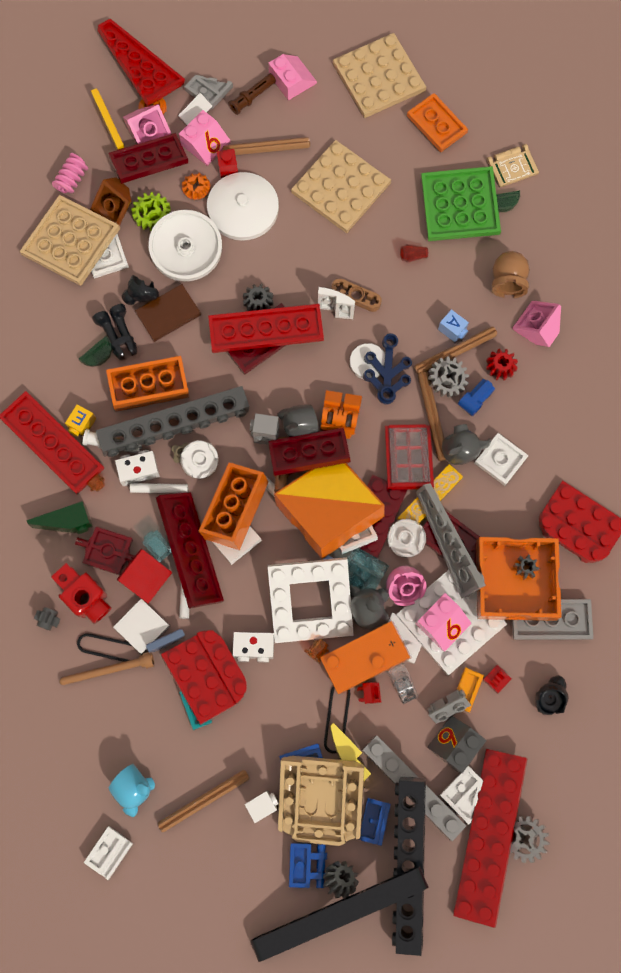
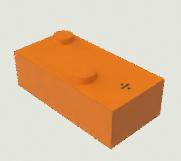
(147, 383)
(233, 506)
(365, 657)

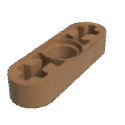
(359, 302)

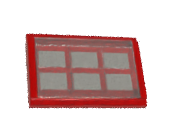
(408, 456)

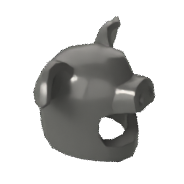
(299, 420)
(463, 445)
(368, 606)

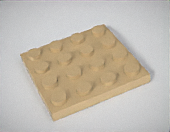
(379, 75)
(341, 186)
(70, 240)

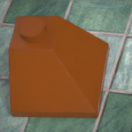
(112, 200)

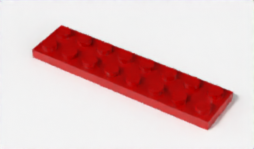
(490, 838)

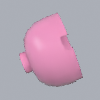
(405, 585)

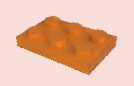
(437, 122)

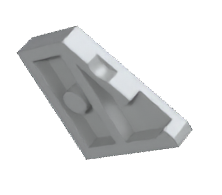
(209, 88)

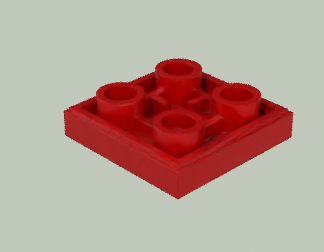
(144, 576)

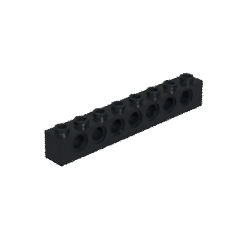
(411, 942)

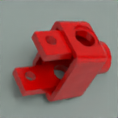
(75, 588)

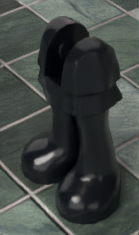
(103, 320)

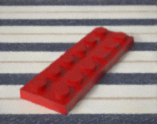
(265, 328)
(51, 442)

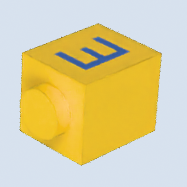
(80, 420)

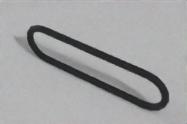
(99, 654)
(328, 718)

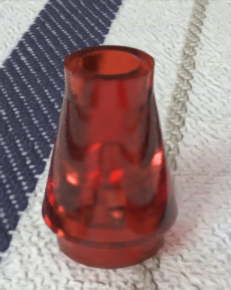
(411, 253)

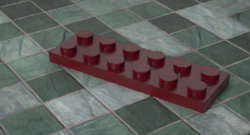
(189, 550)

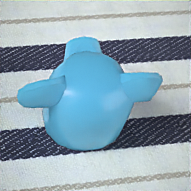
(131, 789)

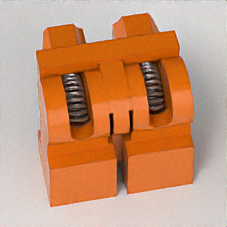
(341, 414)

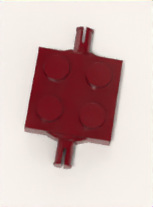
(106, 550)

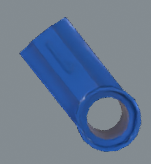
(473, 400)

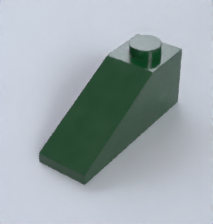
(67, 519)

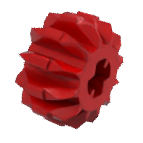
(505, 359)

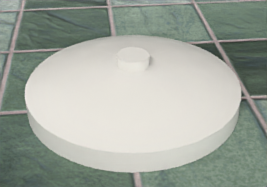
(243, 206)
(185, 245)

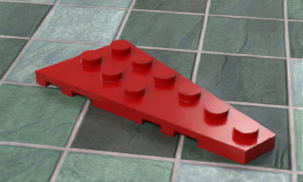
(144, 69)

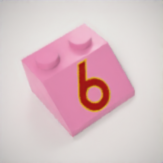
(203, 137)
(444, 622)

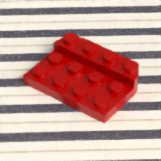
(580, 524)
(206, 674)

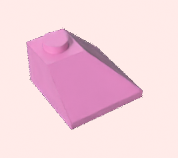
(147, 124)
(540, 323)

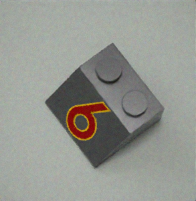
(456, 744)

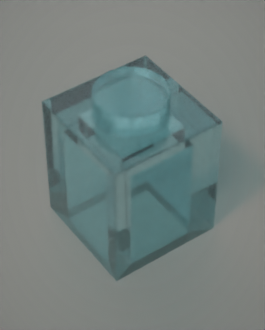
(157, 545)

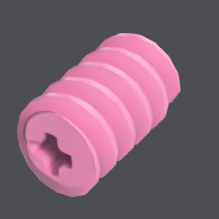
(69, 174)

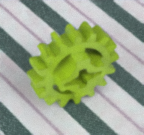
(150, 210)

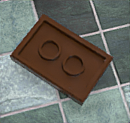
(168, 312)

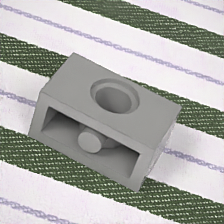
(264, 428)

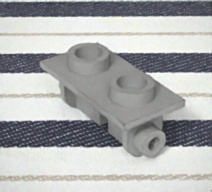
(440, 711)

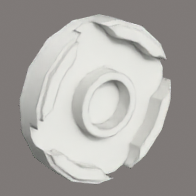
(357, 361)
(199, 459)
(406, 538)

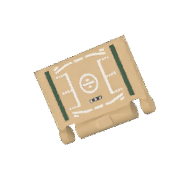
(513, 165)

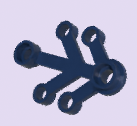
(387, 372)

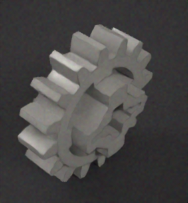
(444, 384)
(532, 847)

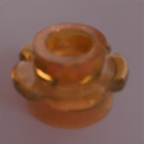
(96, 483)

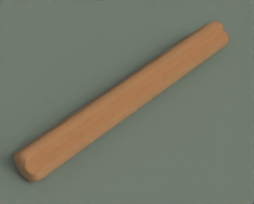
(269, 146)
(457, 349)
(432, 414)
(203, 801)

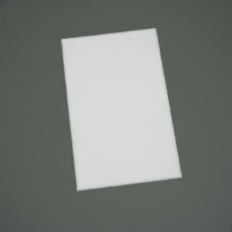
(194, 108)

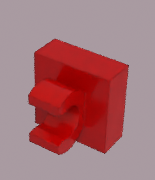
(497, 679)
(371, 693)

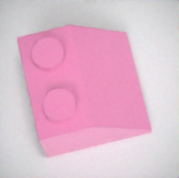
(291, 75)

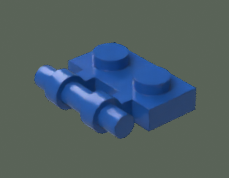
(301, 863)

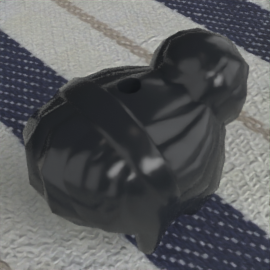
(139, 291)
(559, 699)

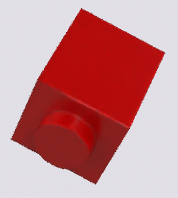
(227, 162)

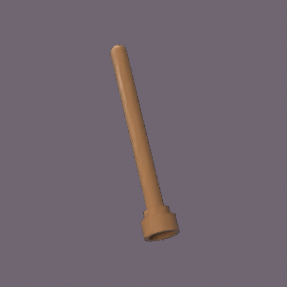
(145, 660)

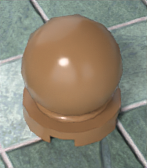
(510, 275)

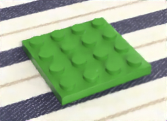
(460, 203)

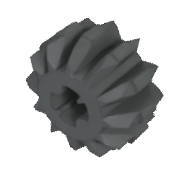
(258, 293)
(340, 879)

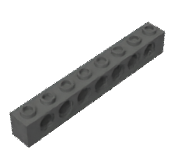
(180, 412)

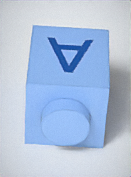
(453, 326)

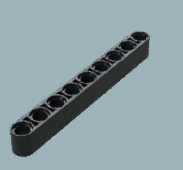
(339, 914)

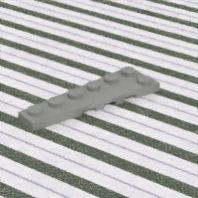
(454, 552)

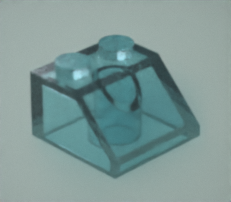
(365, 570)

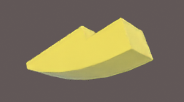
(345, 747)

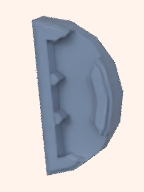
(165, 641)

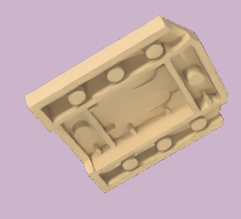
(320, 799)

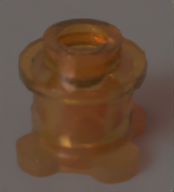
(317, 650)

